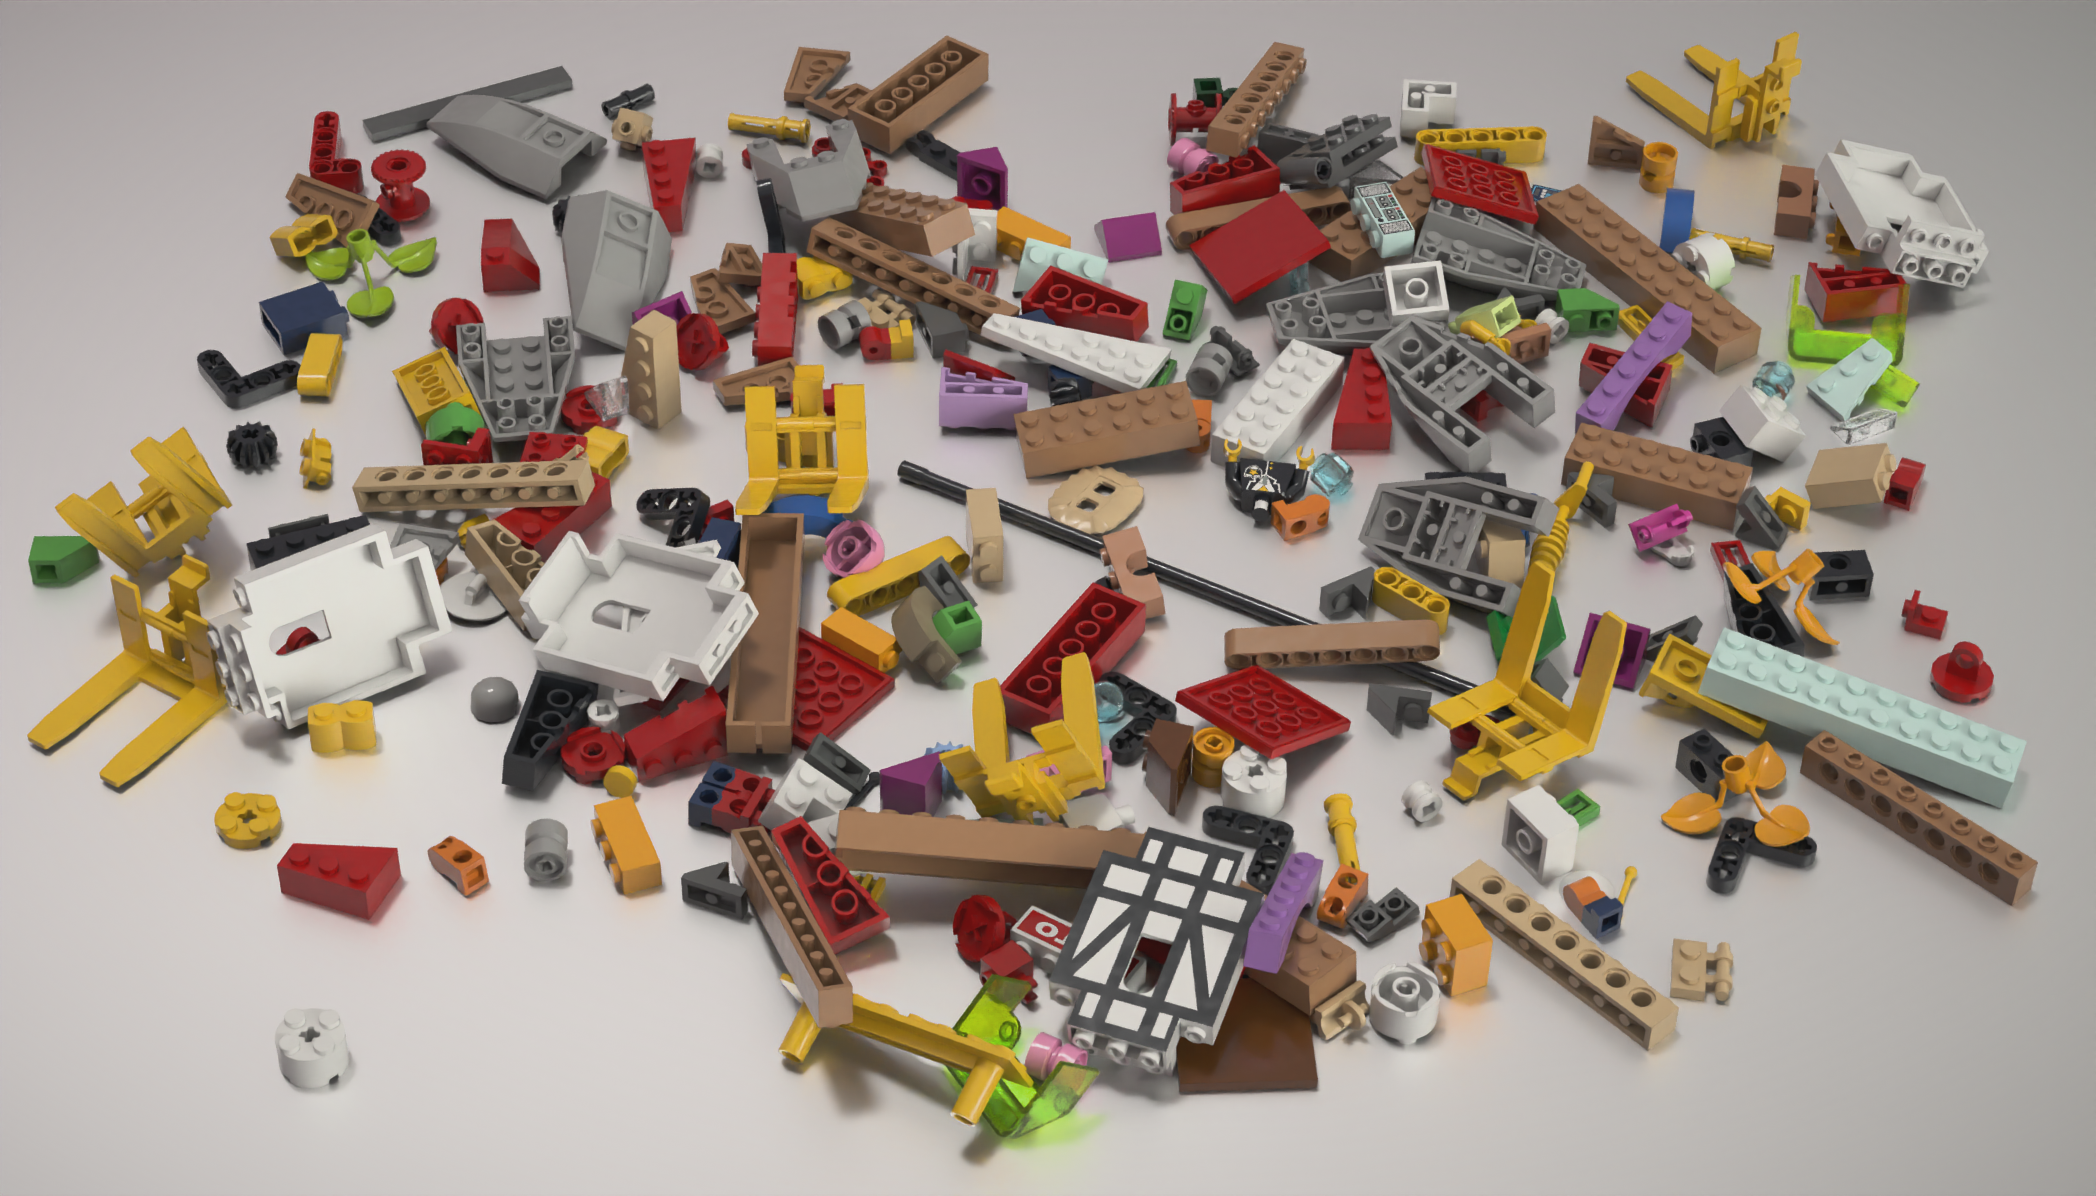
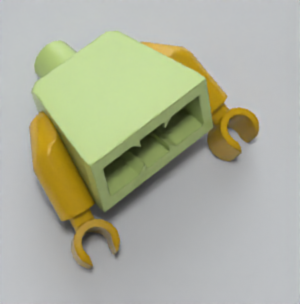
(1490, 321)

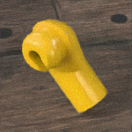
(463, 528)

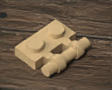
(885, 302)
(1689, 970)

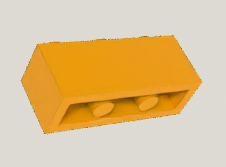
(1015, 228)
(626, 845)

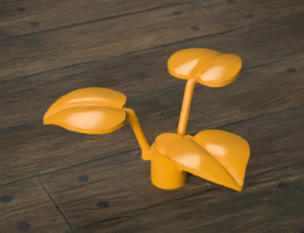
(1799, 571)
(1760, 769)

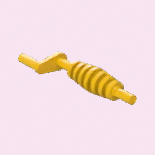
(1552, 549)

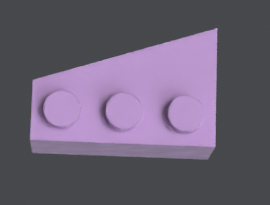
(979, 402)

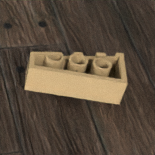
(653, 370)
(1501, 552)
(504, 563)

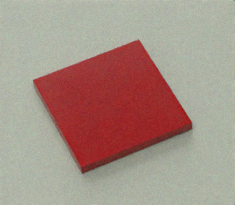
(1479, 184)
(1259, 246)
(830, 689)
(1263, 711)

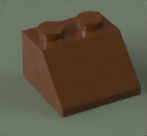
(1168, 762)

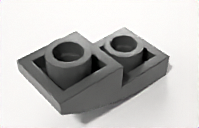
(1384, 917)

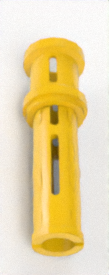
(782, 124)
(1342, 827)

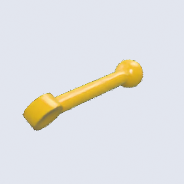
(1630, 873)

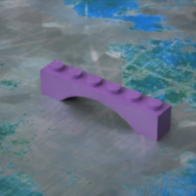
(1657, 341)
(1275, 921)

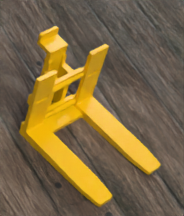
(1762, 95)
(806, 433)
(176, 501)
(189, 681)
(1557, 729)
(1019, 785)

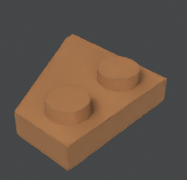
(836, 102)
(1614, 146)
(740, 265)

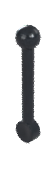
(874, 779)

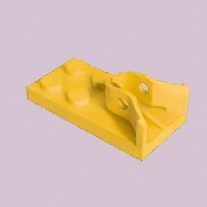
(432, 385)
(1680, 672)

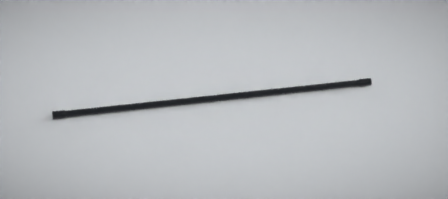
(1198, 584)

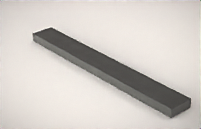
(417, 116)

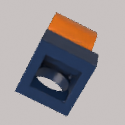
(1593, 906)

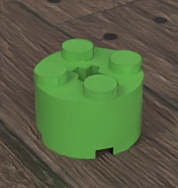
(453, 424)

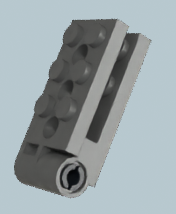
(1337, 153)

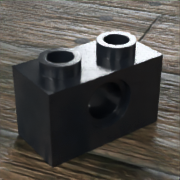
(1720, 441)
(1843, 575)
(1701, 762)

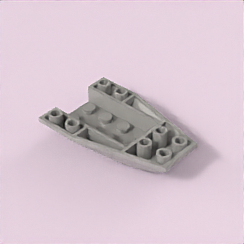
(514, 140)
(1493, 255)
(612, 262)
(1335, 316)
(518, 380)

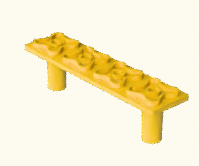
(913, 1034)

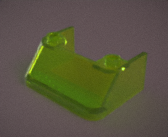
(1830, 347)
(1013, 1107)

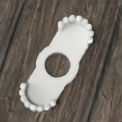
(1677, 553)

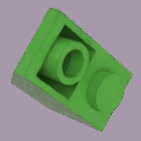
(1184, 310)
(1586, 310)
(60, 558)
(959, 627)

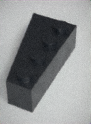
(1762, 620)
(549, 715)

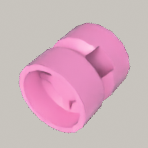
(1188, 157)
(1047, 1052)

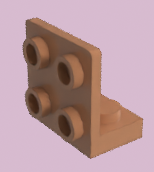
(1529, 342)

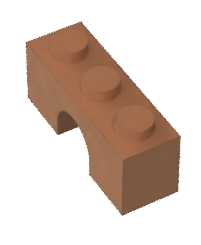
(1796, 202)
(1125, 555)

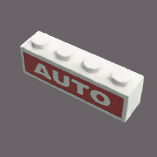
(1044, 937)

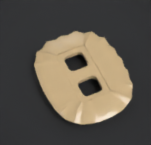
(1110, 510)

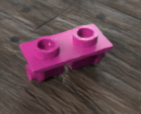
(1660, 527)

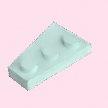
(1039, 255)
(1848, 380)

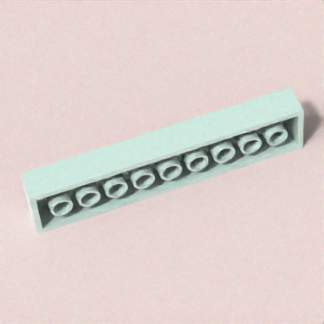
(1863, 715)

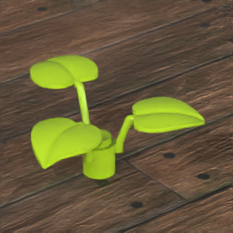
(372, 302)

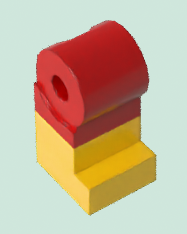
(887, 342)

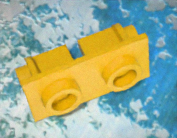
(316, 460)

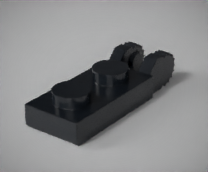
(934, 153)

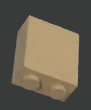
(1850, 476)
(984, 535)

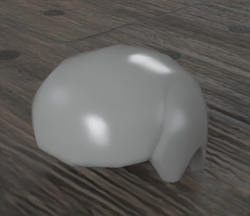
(494, 699)

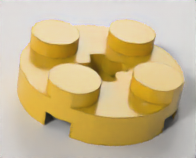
(237, 807)

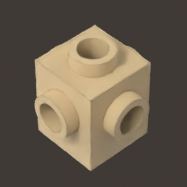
(632, 129)

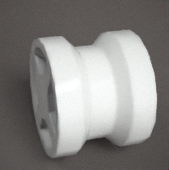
(714, 157)
(1558, 324)
(604, 714)
(1421, 801)

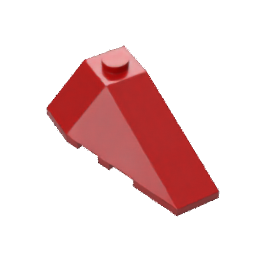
(506, 258)

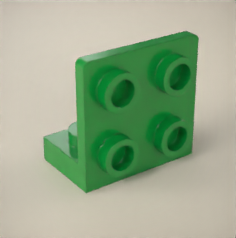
(1551, 638)

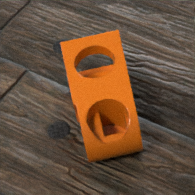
(1203, 412)
(1300, 517)
(460, 864)
(1342, 897)

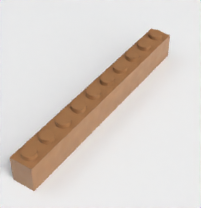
(792, 927)

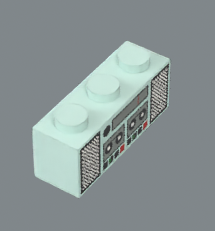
(1383, 220)

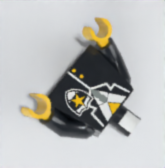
(1264, 482)

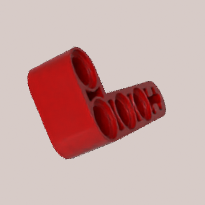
(325, 156)

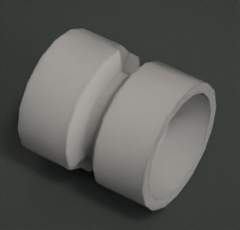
(843, 325)
(1209, 370)
(545, 849)

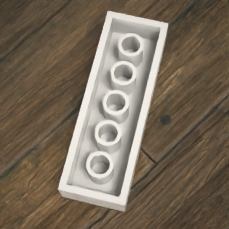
(1280, 404)

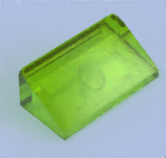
(1896, 386)

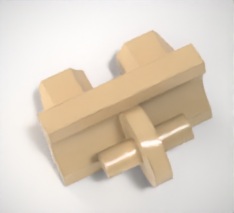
(1341, 1011)

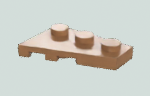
(813, 72)
(720, 302)
(778, 374)

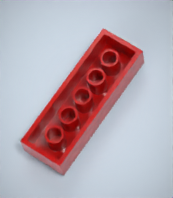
(1097, 623)

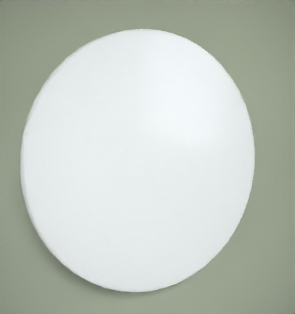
(471, 598)

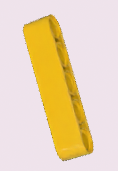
(1519, 143)
(894, 577)

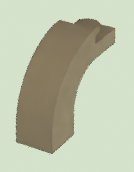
(918, 636)

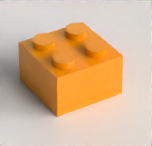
(1456, 945)

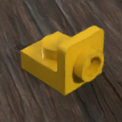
(1789, 507)

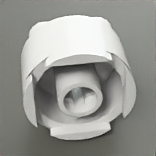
(1707, 259)
(1254, 782)
(1404, 1001)
(311, 1046)

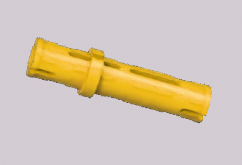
(1742, 247)

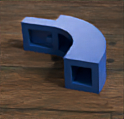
(1676, 218)
(816, 516)

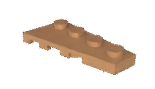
(346, 208)

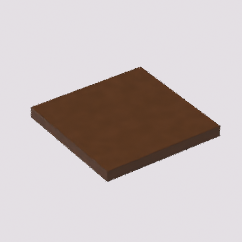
(1258, 1046)

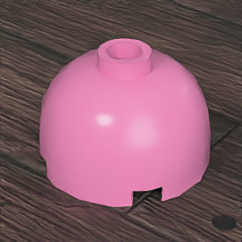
(853, 549)

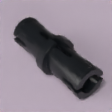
(628, 100)

